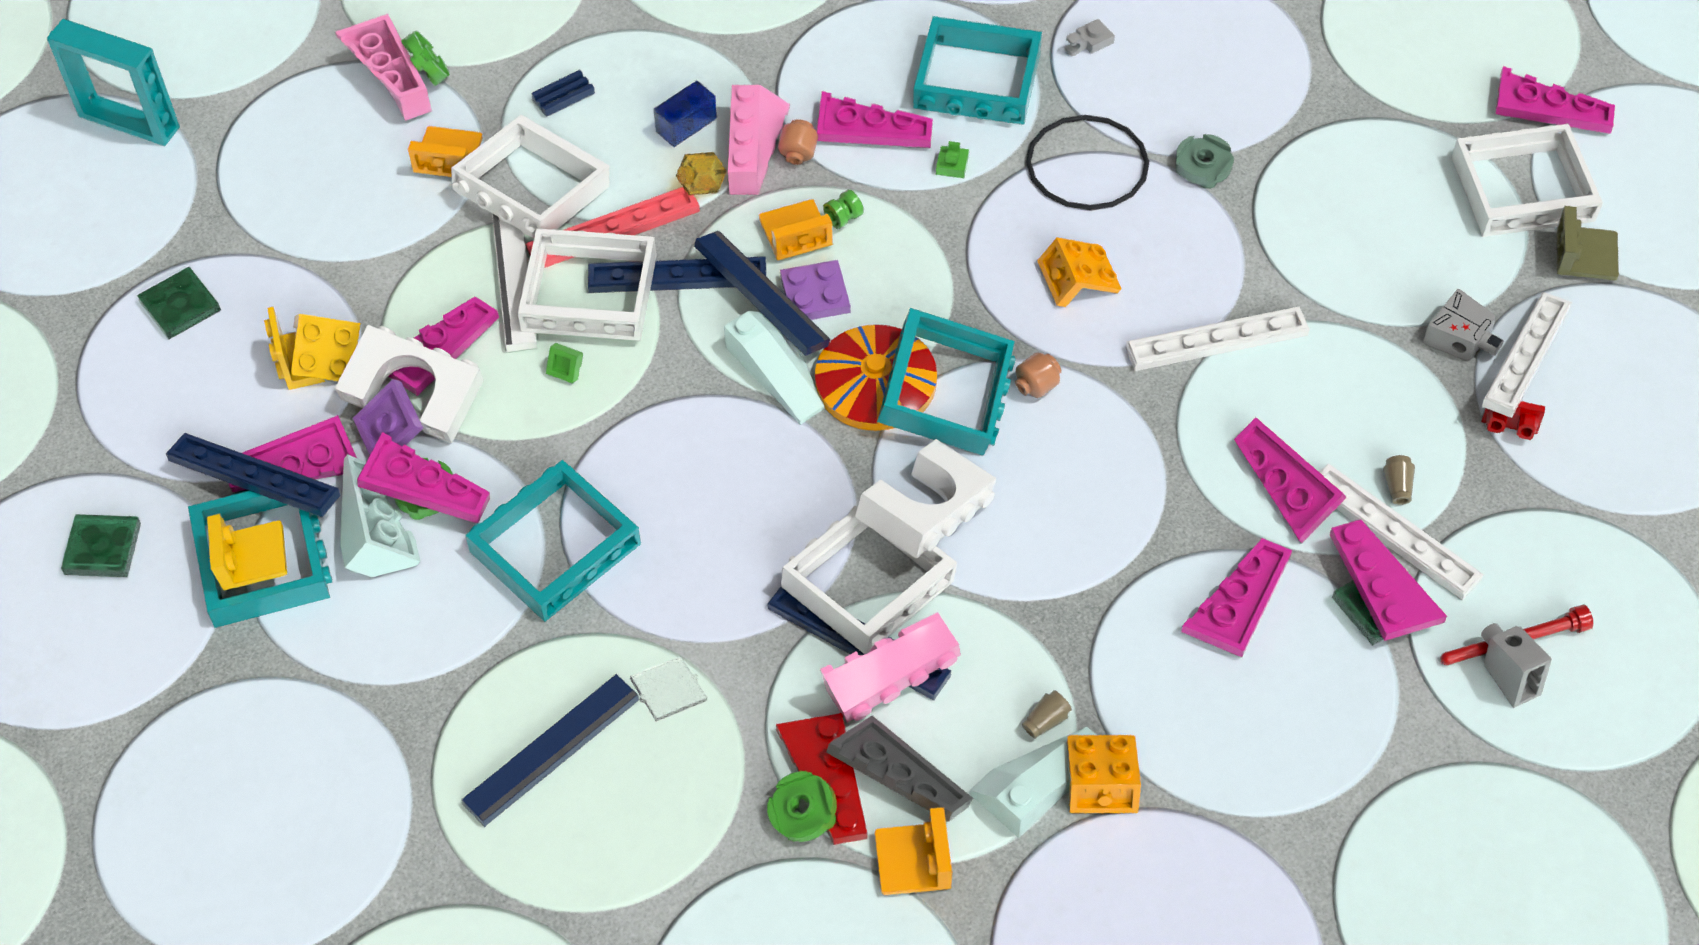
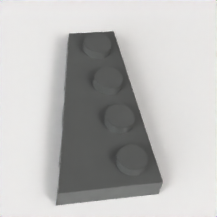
(892, 762)

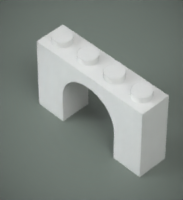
(383, 353)
(920, 525)

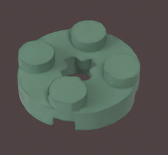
(1204, 173)

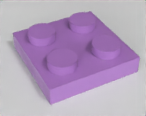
(817, 289)
(388, 413)

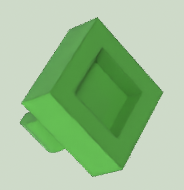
(952, 160)
(564, 362)

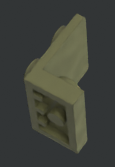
(1585, 250)

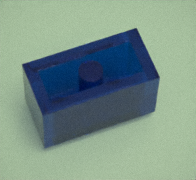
(685, 113)

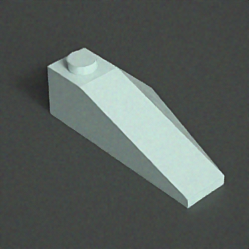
(774, 364)
(371, 529)
(1028, 785)

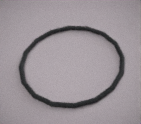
(1080, 205)

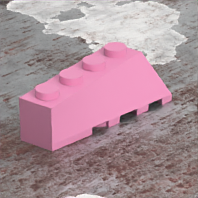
(382, 52)
(754, 128)
(890, 667)

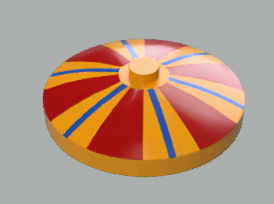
(856, 370)

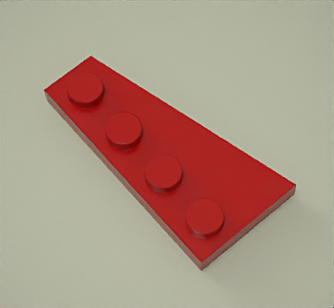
(807, 747)

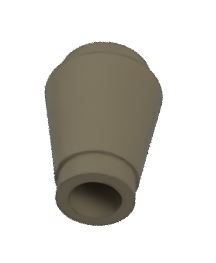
(1400, 477)
(1047, 714)

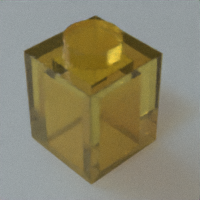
(701, 173)

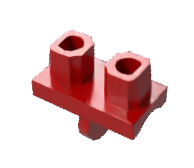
(1525, 420)

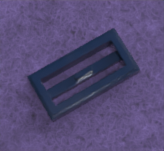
(561, 90)

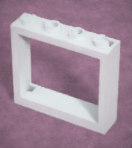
(550, 147)
(1530, 215)
(580, 320)
(939, 576)

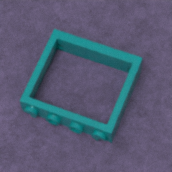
(981, 38)
(158, 118)
(961, 338)
(581, 574)
(265, 600)

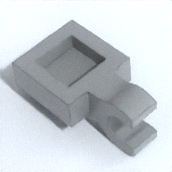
(1091, 36)

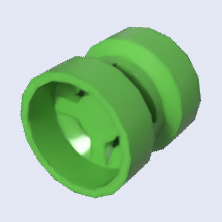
(844, 208)

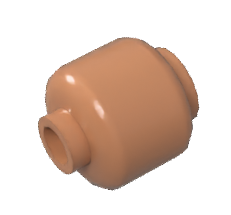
(798, 141)
(1038, 375)

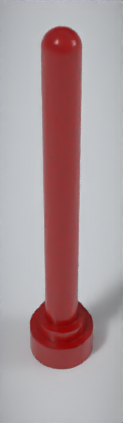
(1577, 619)

